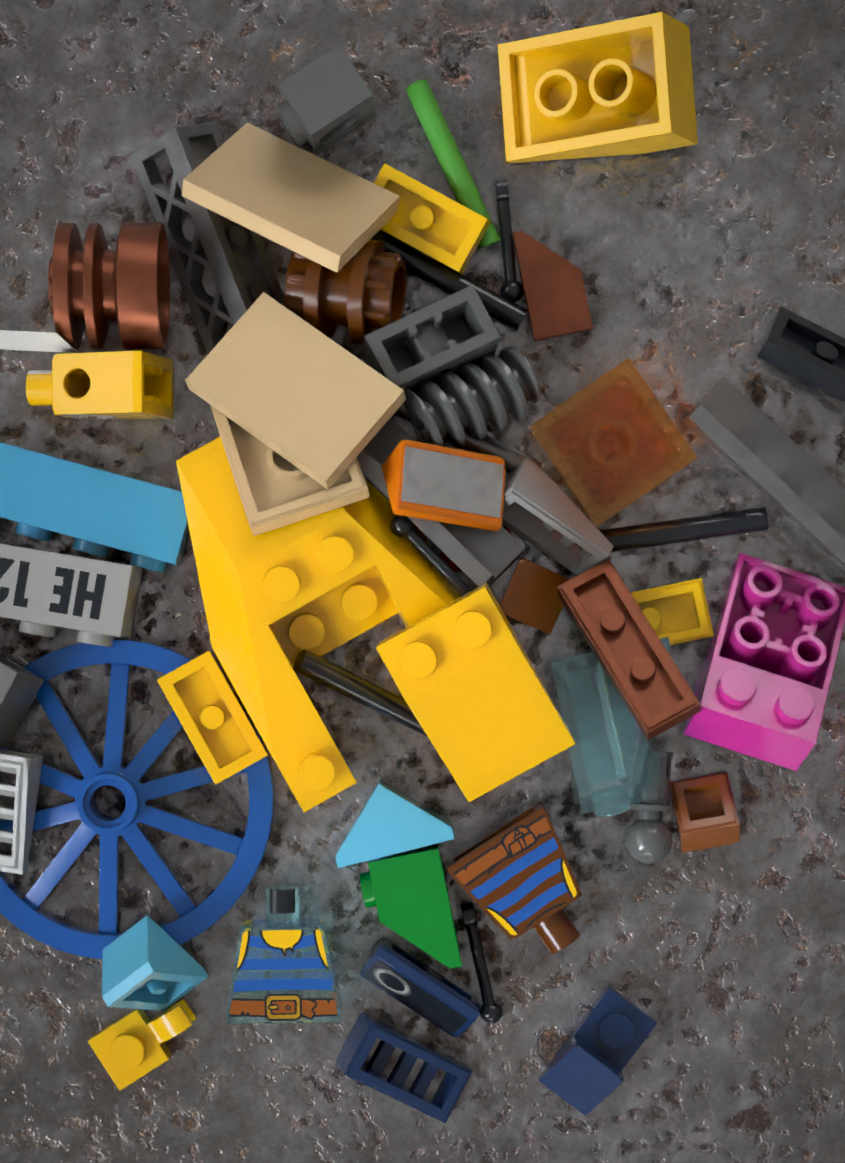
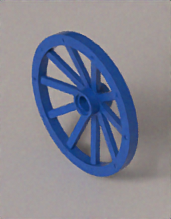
(193, 919)

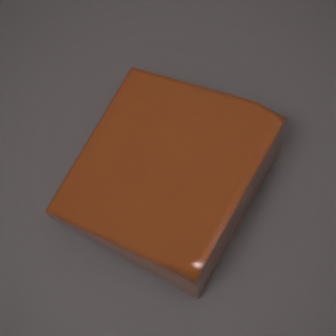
(533, 595)
(705, 812)

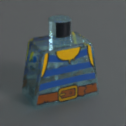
(284, 967)

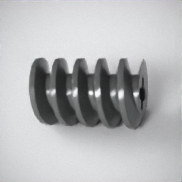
(472, 397)

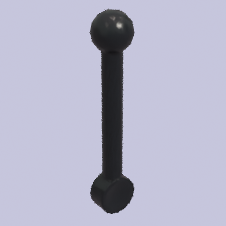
(511, 287)
(404, 528)
(490, 1010)

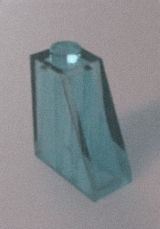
(610, 747)

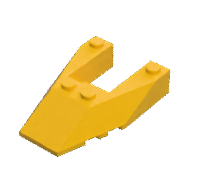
(294, 592)

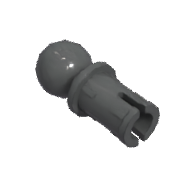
(649, 836)

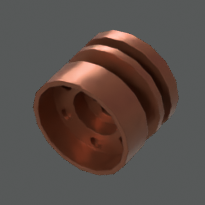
(111, 285)

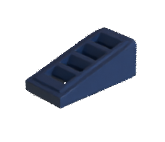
(358, 1046)

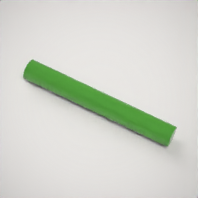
(449, 155)

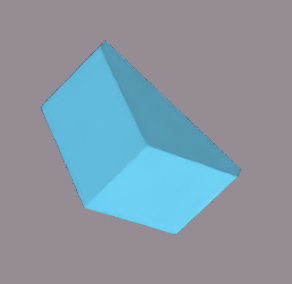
(391, 825)
(147, 969)

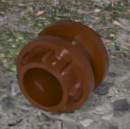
(361, 295)

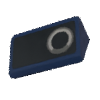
(421, 988)

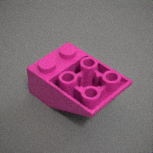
(769, 663)

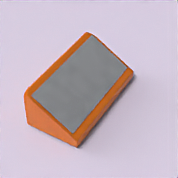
(446, 485)

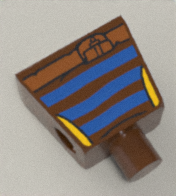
(522, 879)

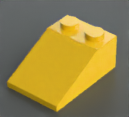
(599, 91)
(475, 693)

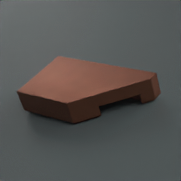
(551, 290)

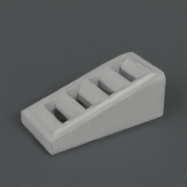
(550, 520)
(28, 772)

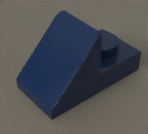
(597, 1051)

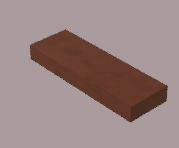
(628, 649)

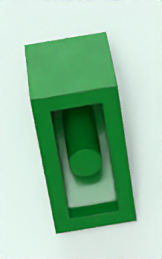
(414, 901)

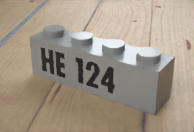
(69, 593)

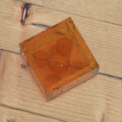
(611, 443)

